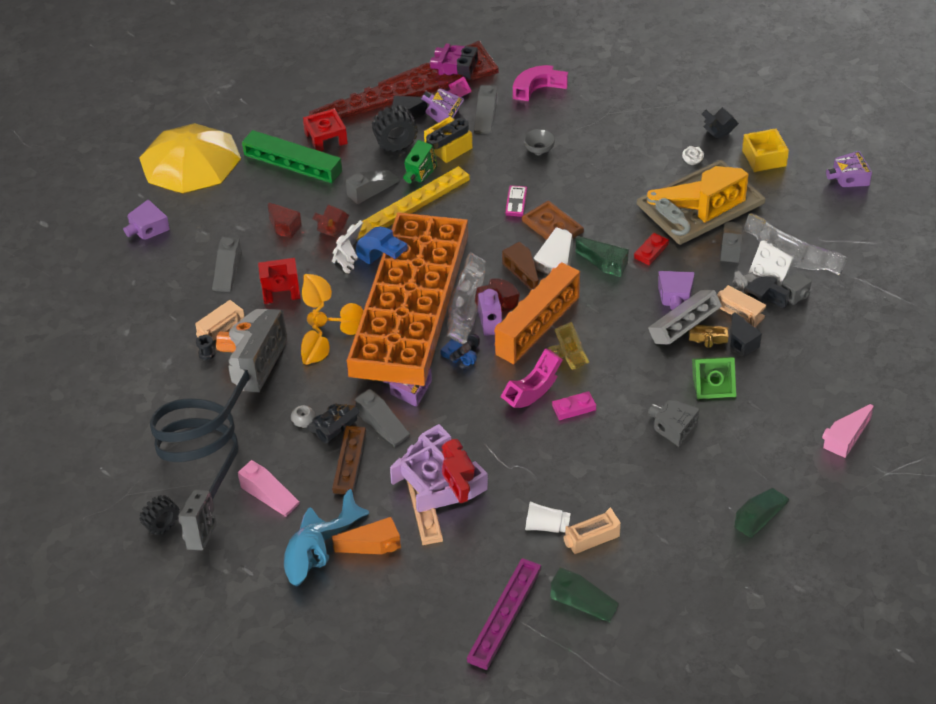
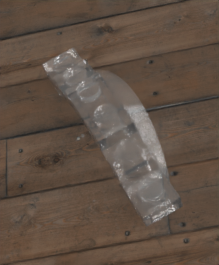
(804, 254)
(462, 308)

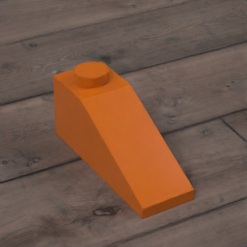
(369, 539)

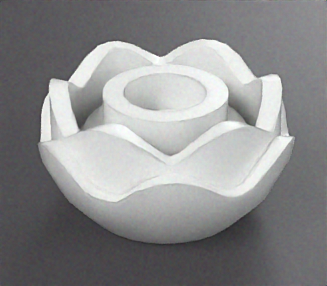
(693, 155)

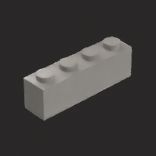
(684, 317)

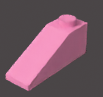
(846, 431)
(266, 488)

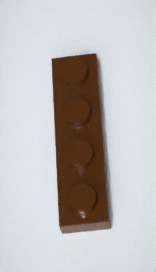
(349, 459)

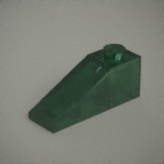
(604, 256)
(759, 511)
(581, 594)

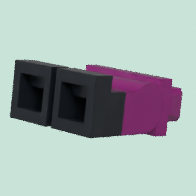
(455, 60)

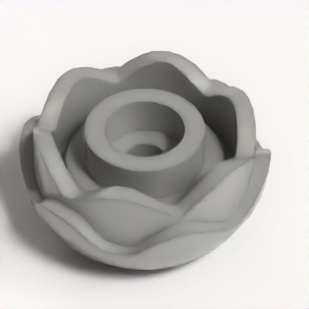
(302, 416)

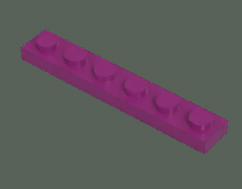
(503, 614)

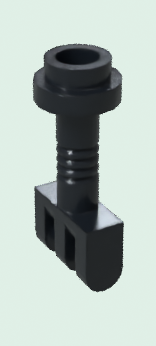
(472, 342)

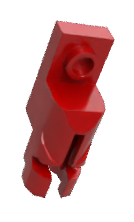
(457, 469)

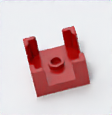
(324, 126)
(277, 277)

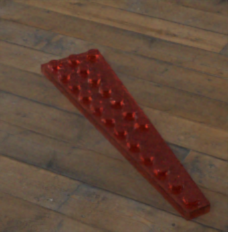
(409, 83)

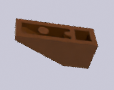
(520, 263)

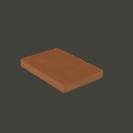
(548, 217)

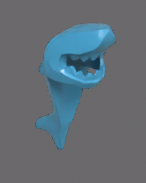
(312, 535)

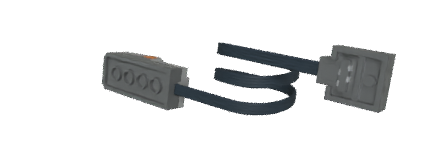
(255, 348)

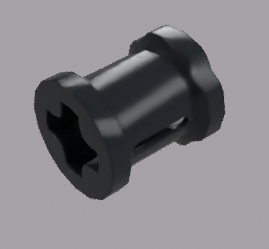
(205, 347)

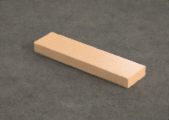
(426, 521)

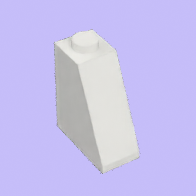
(555, 250)

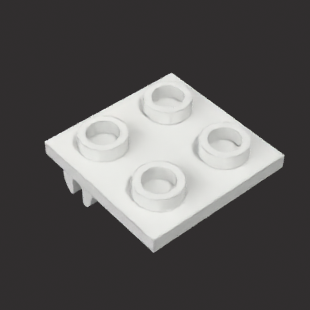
(344, 249)
(771, 262)

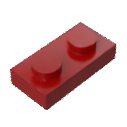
(651, 249)

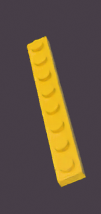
(415, 200)

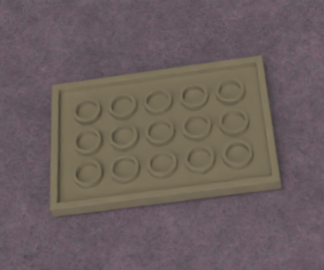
(698, 227)

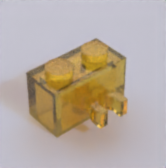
(570, 346)

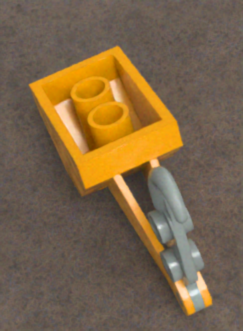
(713, 195)

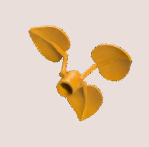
(314, 292)

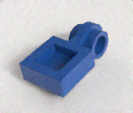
(451, 346)

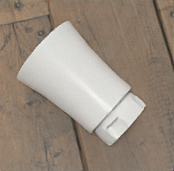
(546, 519)

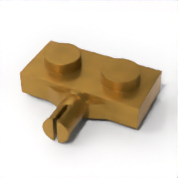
(709, 334)

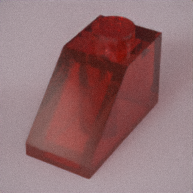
(284, 220)

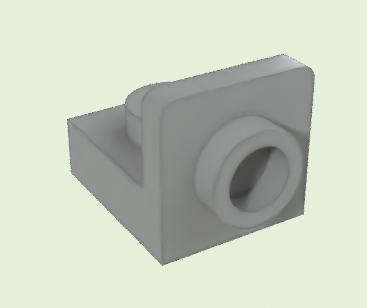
(741, 282)

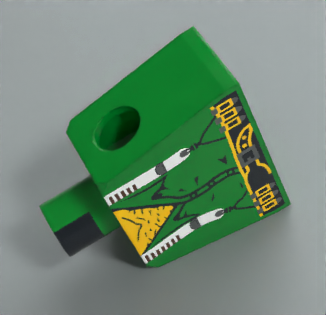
(420, 162)

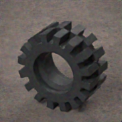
(159, 514)

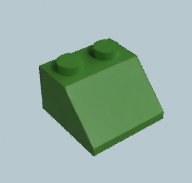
(714, 377)

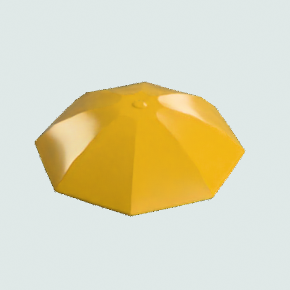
(189, 158)

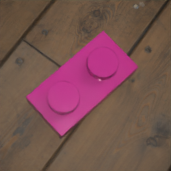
(574, 405)

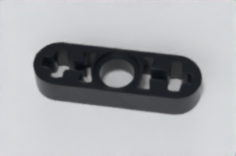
(457, 128)

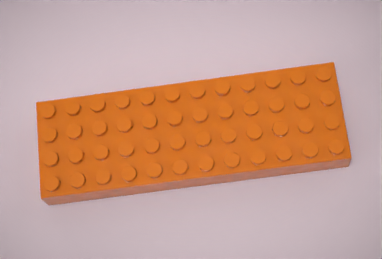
(409, 301)

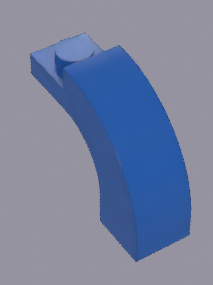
(378, 241)

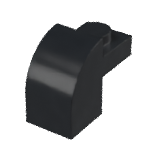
(719, 124)
(766, 289)

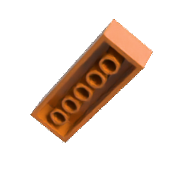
(537, 313)

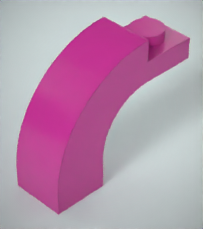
(536, 78)
(536, 384)

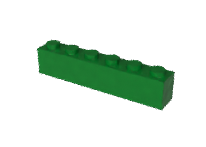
(292, 156)

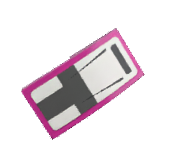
(516, 201)

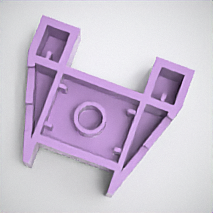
(423, 470)

